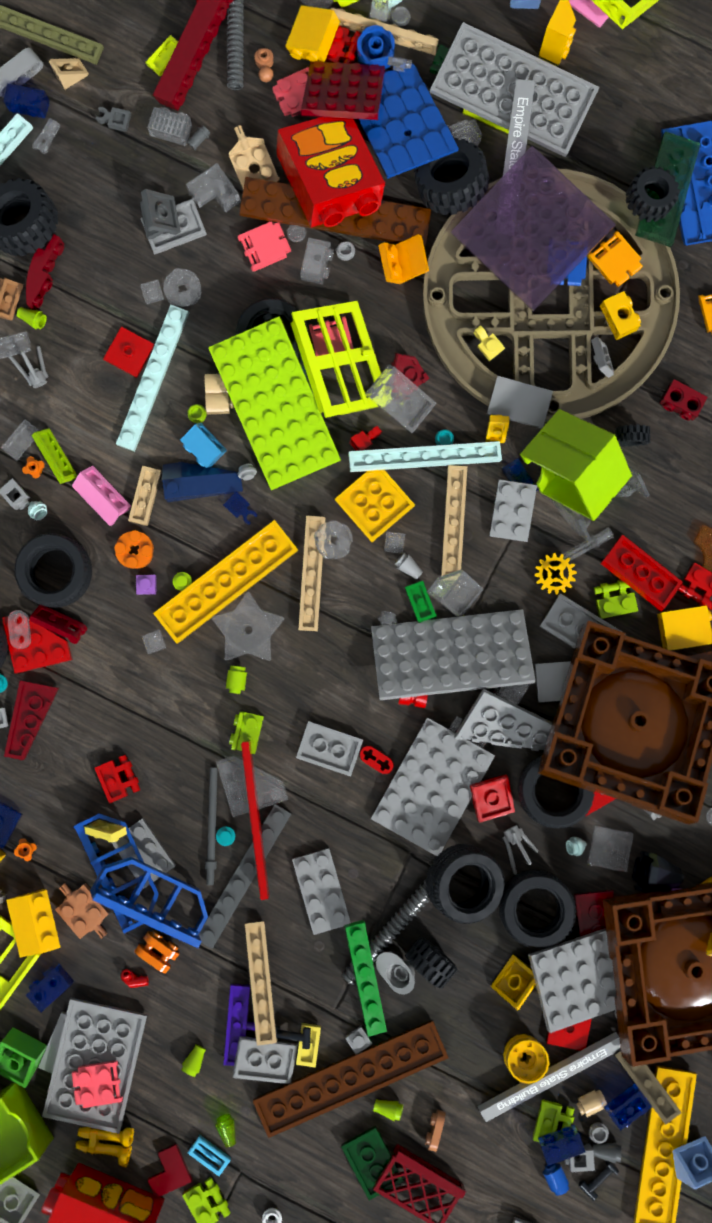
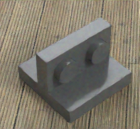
(159, 214)

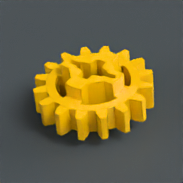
(547, 583)

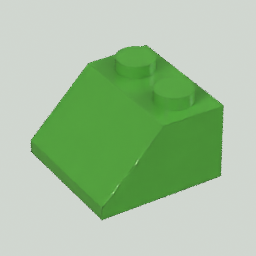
(20, 1056)

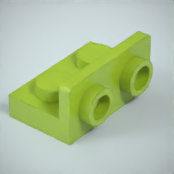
(247, 729)

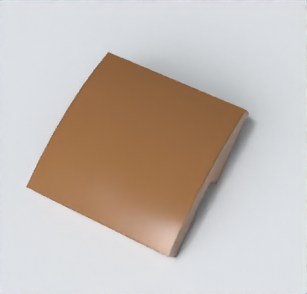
(9, 297)

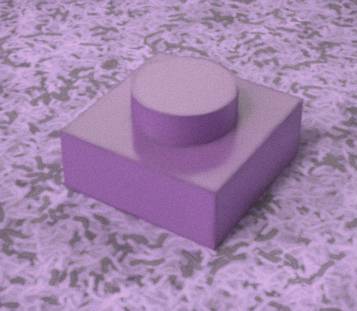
(146, 584)

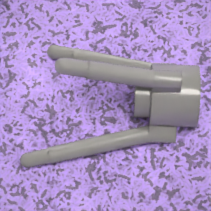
(36, 377)
(514, 836)

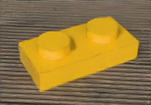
(497, 428)

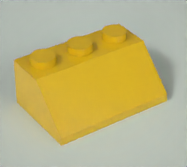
(559, 33)
(33, 923)

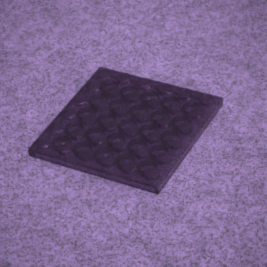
(533, 228)

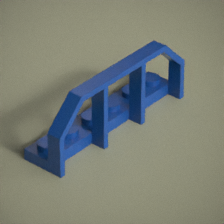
(98, 863)
(139, 912)

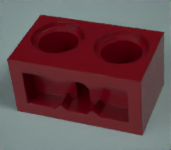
(685, 394)

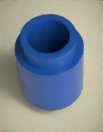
(556, 1179)

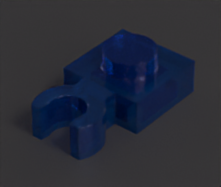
(238, 506)

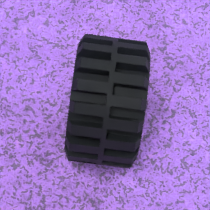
(662, 184)
(431, 962)

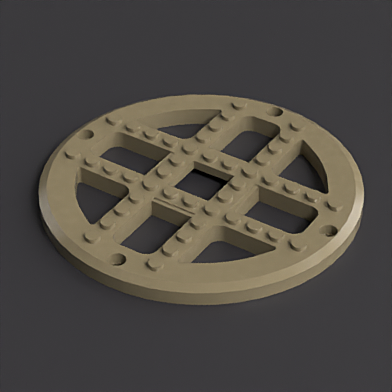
(519, 324)

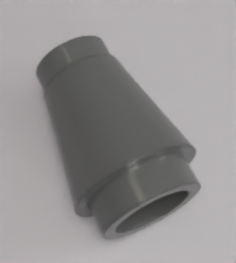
(608, 1151)

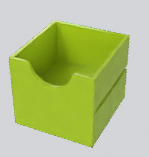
(578, 464)
(22, 1132)

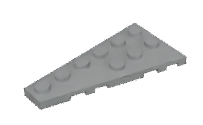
(503, 724)

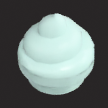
(37, 510)
(575, 846)

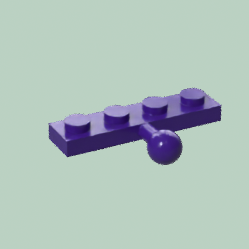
(237, 1020)

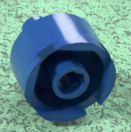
(375, 46)

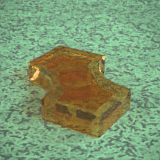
(704, 542)

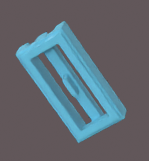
(212, 1148)

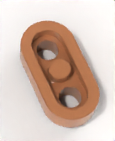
(433, 1138)

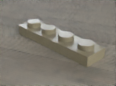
(651, 1090)

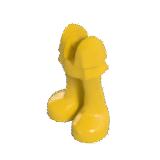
(93, 1146)

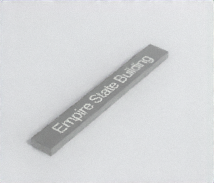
(519, 122)
(554, 1075)

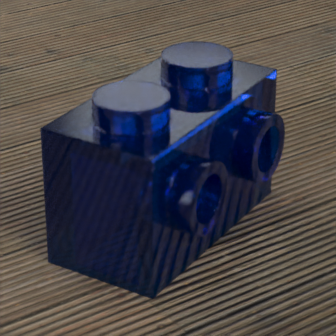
(26, 100)
(49, 988)
(628, 1107)
(561, 1145)

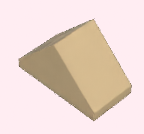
(68, 71)

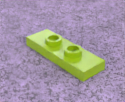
(54, 455)

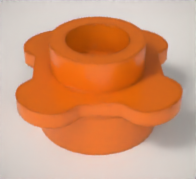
(39, 465)
(19, 851)

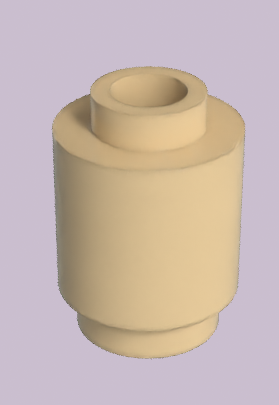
(591, 1103)

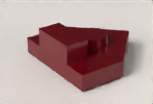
(410, 368)

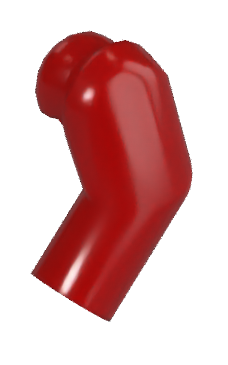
(132, 980)

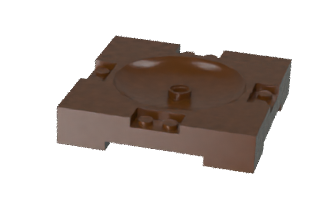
(595, 730)
(653, 949)

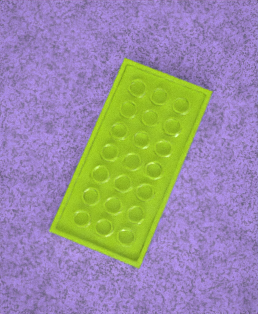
(274, 403)

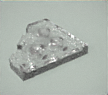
(269, 788)

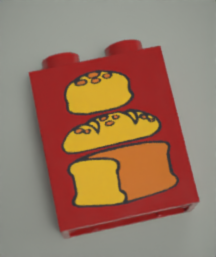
(330, 169)
(99, 1198)

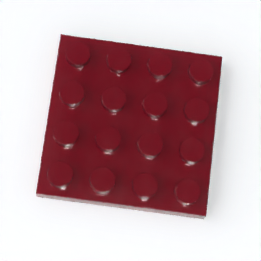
(343, 90)

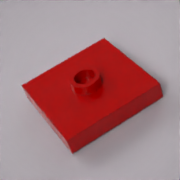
(129, 352)
(492, 798)
(571, 1037)

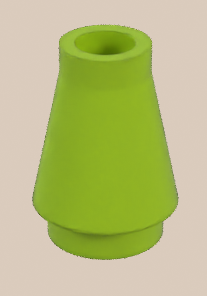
(32, 317)
(194, 1060)
(389, 1109)

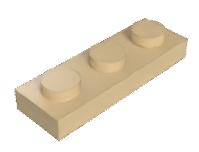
(145, 495)

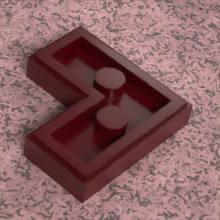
(175, 1173)

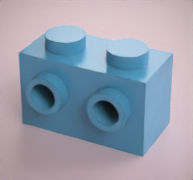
(203, 445)

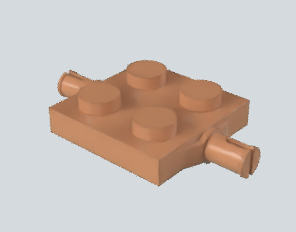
(81, 911)

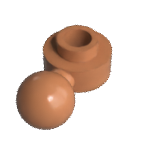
(264, 63)

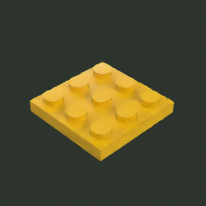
(374, 503)

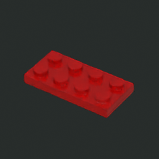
(641, 572)

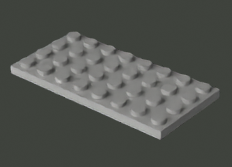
(482, 79)
(452, 655)

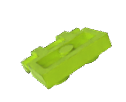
(615, 605)
(549, 1116)
(200, 1204)

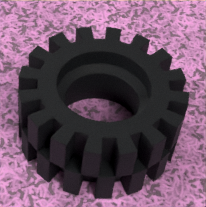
(633, 435)

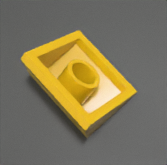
(515, 982)

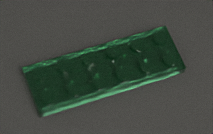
(678, 157)

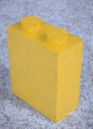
(312, 33)
(685, 628)

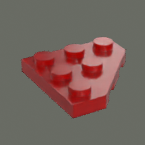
(43, 650)

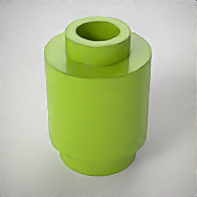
(236, 679)

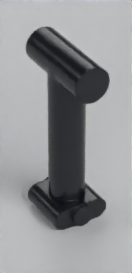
(304, 1037)
(598, 1180)

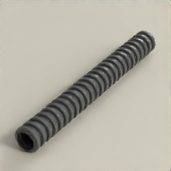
(235, 45)
(393, 928)

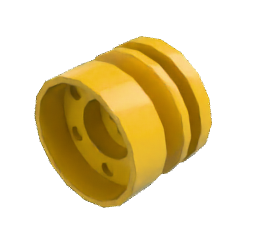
(537, 1058)

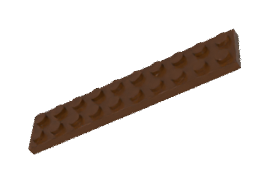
(279, 204)
(350, 1078)

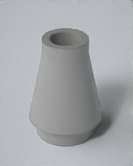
(408, 565)

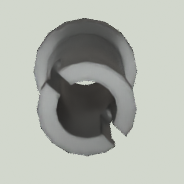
(198, 137)

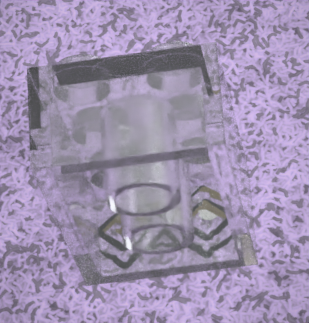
(400, 398)

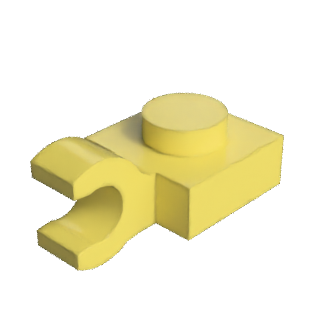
(490, 345)

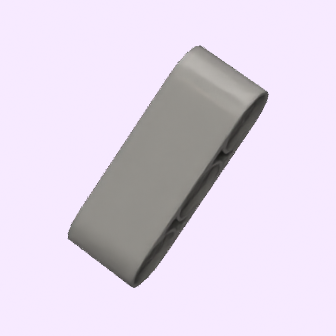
(19, 69)

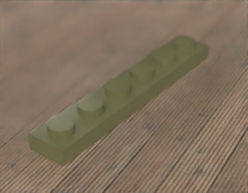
(50, 35)

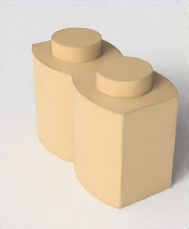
(216, 395)

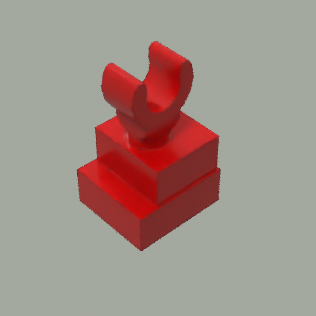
(363, 441)

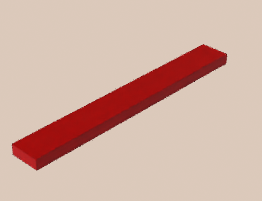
(255, 820)

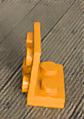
(404, 259)

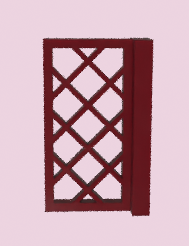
(427, 1171)

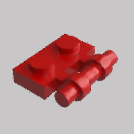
(337, 47)
(699, 578)
(111, 779)

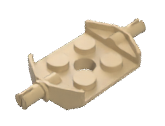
(249, 152)

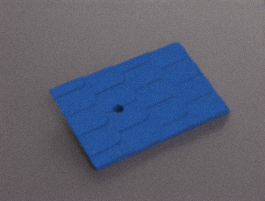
(404, 111)
(697, 210)

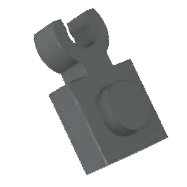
(117, 118)

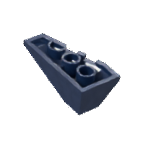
(194, 481)

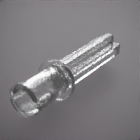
(585, 546)

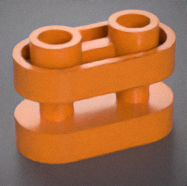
(168, 949)

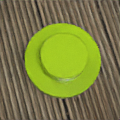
(197, 413)
(182, 581)

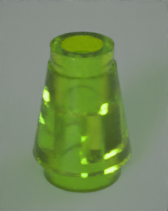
(226, 1128)

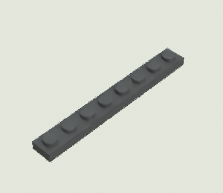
(242, 878)

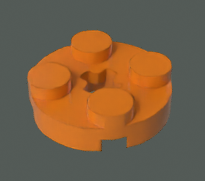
(123, 549)

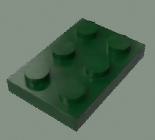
(368, 1158)

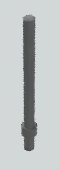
(211, 864)

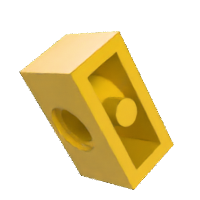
(620, 326)

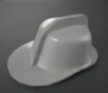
(396, 972)

